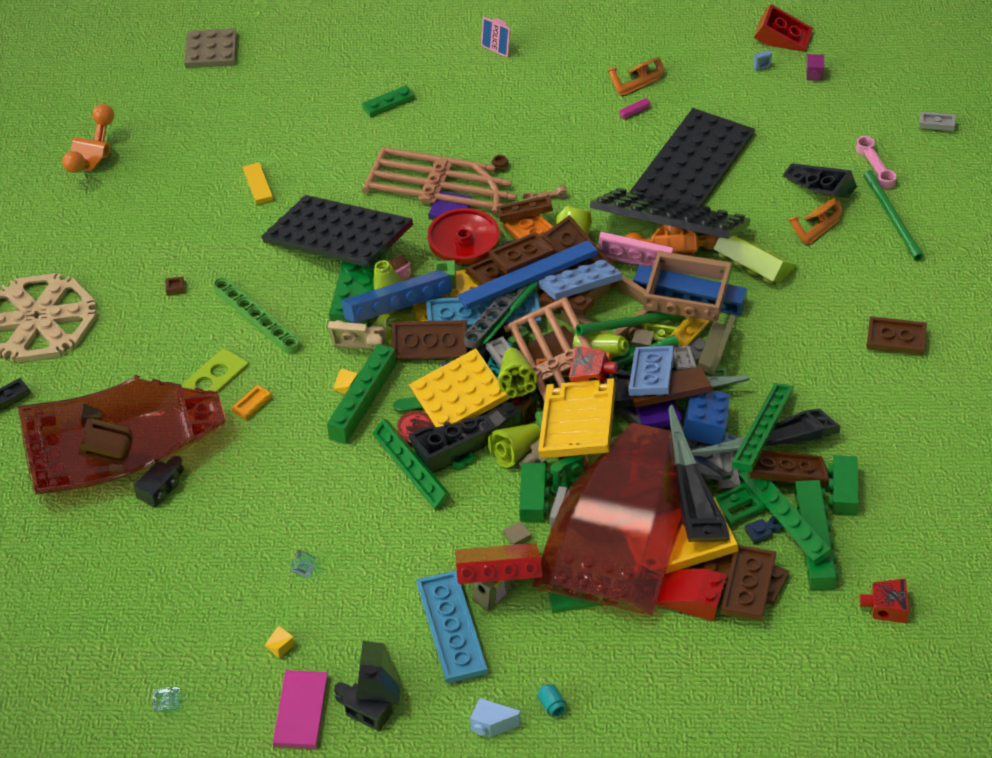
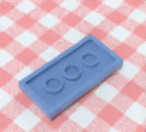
(580, 279)
(651, 371)

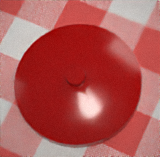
(463, 235)

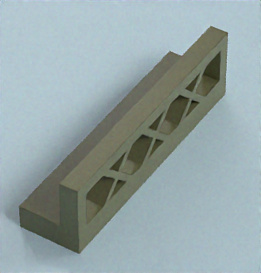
(715, 345)

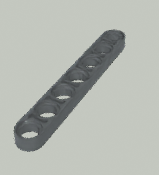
(491, 323)

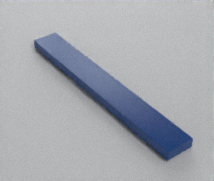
(527, 274)

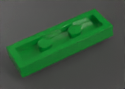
(388, 101)

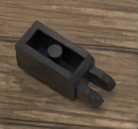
(159, 481)
(368, 712)

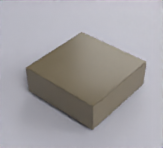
(642, 338)
(517, 533)

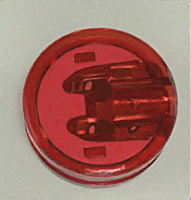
(412, 422)

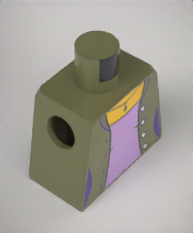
(490, 593)

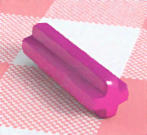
(634, 108)

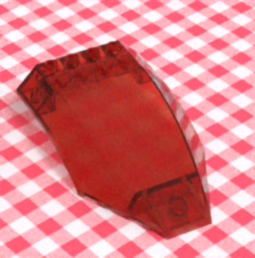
(159, 413)
(617, 525)

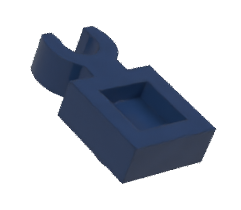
(761, 530)

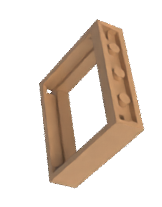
(691, 266)
(625, 285)

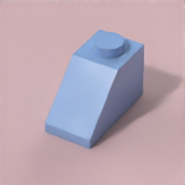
(493, 718)

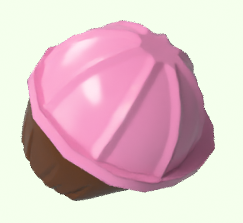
(401, 267)

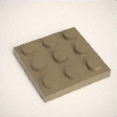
(210, 48)

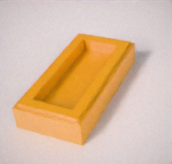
(251, 402)

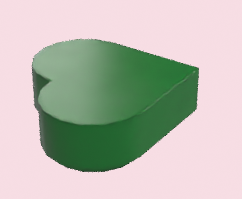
(460, 465)

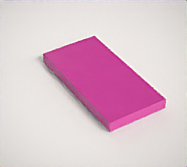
(300, 709)

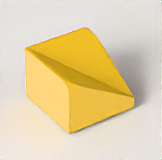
(344, 381)
(280, 642)

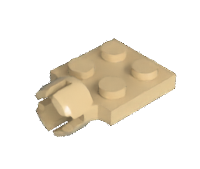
(355, 335)

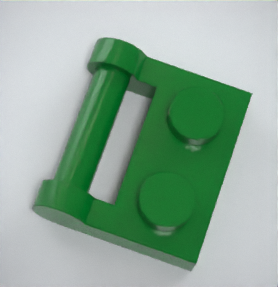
(571, 467)
(736, 499)

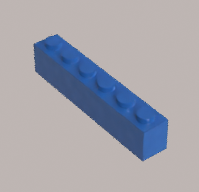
(693, 289)
(396, 296)

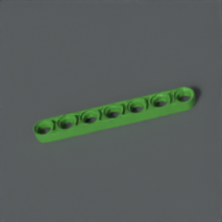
(259, 321)

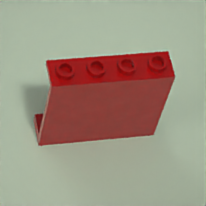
(498, 563)

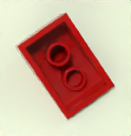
(782, 30)
(693, 592)

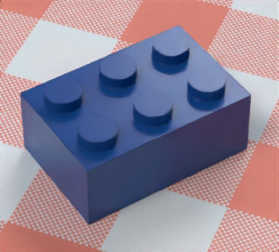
(706, 417)

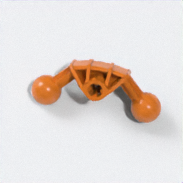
(87, 153)
(681, 240)

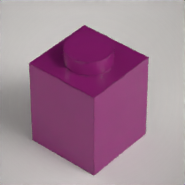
(815, 67)

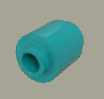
(552, 700)

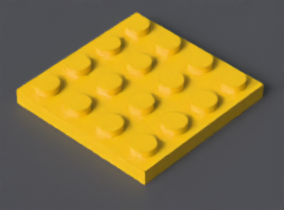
(458, 390)

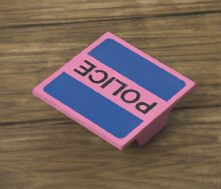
(495, 36)

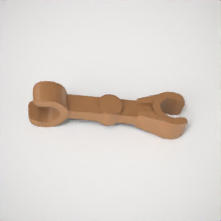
(557, 193)

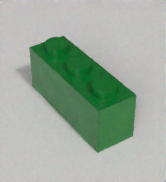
(843, 485)
(533, 492)

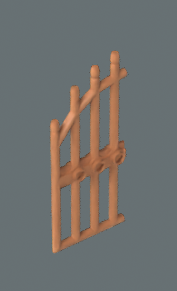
(437, 178)
(553, 365)

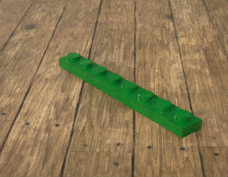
(762, 427)
(788, 518)

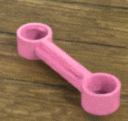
(876, 163)

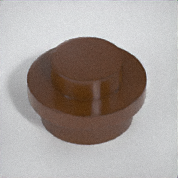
(500, 162)

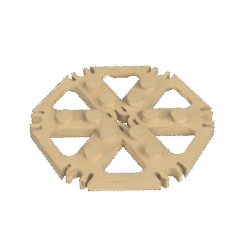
(49, 317)

